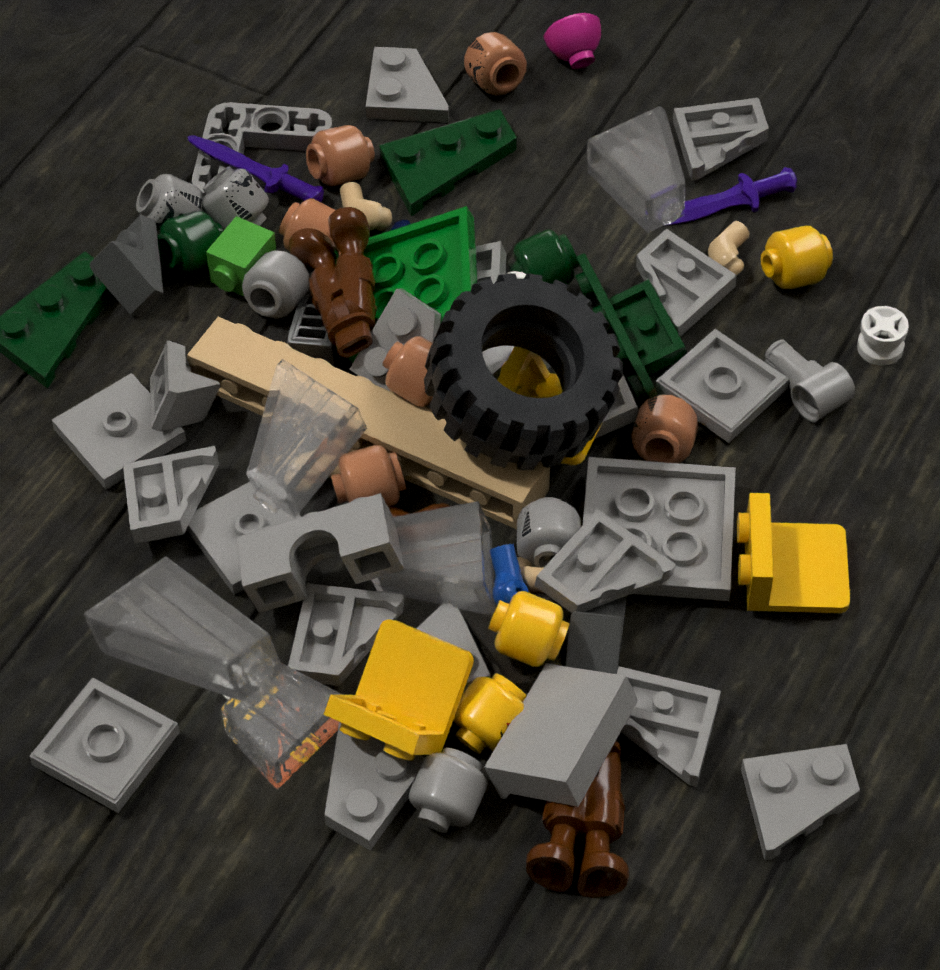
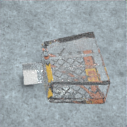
(281, 724)

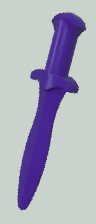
(273, 177)
(743, 193)

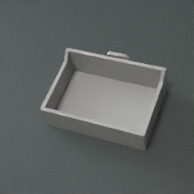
(561, 734)

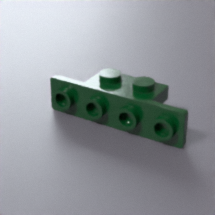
(641, 327)

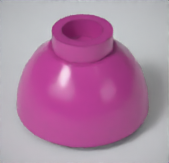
(574, 39)

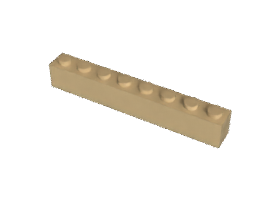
(427, 455)

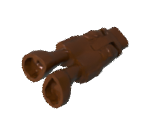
(343, 283)
(600, 823)

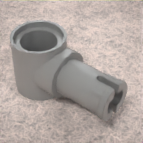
(813, 387)

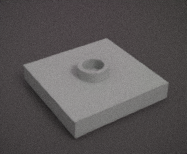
(723, 384)
(115, 430)
(224, 519)
(105, 744)

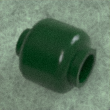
(185, 242)
(546, 256)

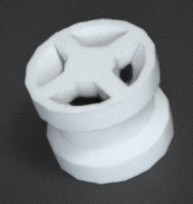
(882, 335)

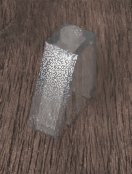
(640, 169)
(299, 439)
(445, 558)

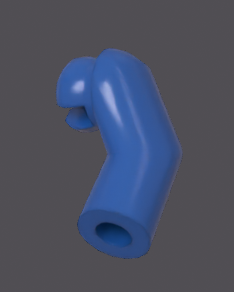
(507, 573)

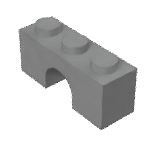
(280, 556)

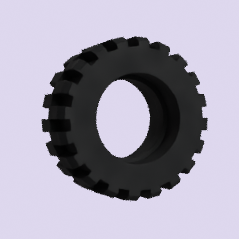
(547, 323)

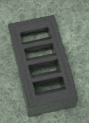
(310, 346)

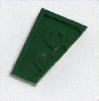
(441, 156)
(50, 319)

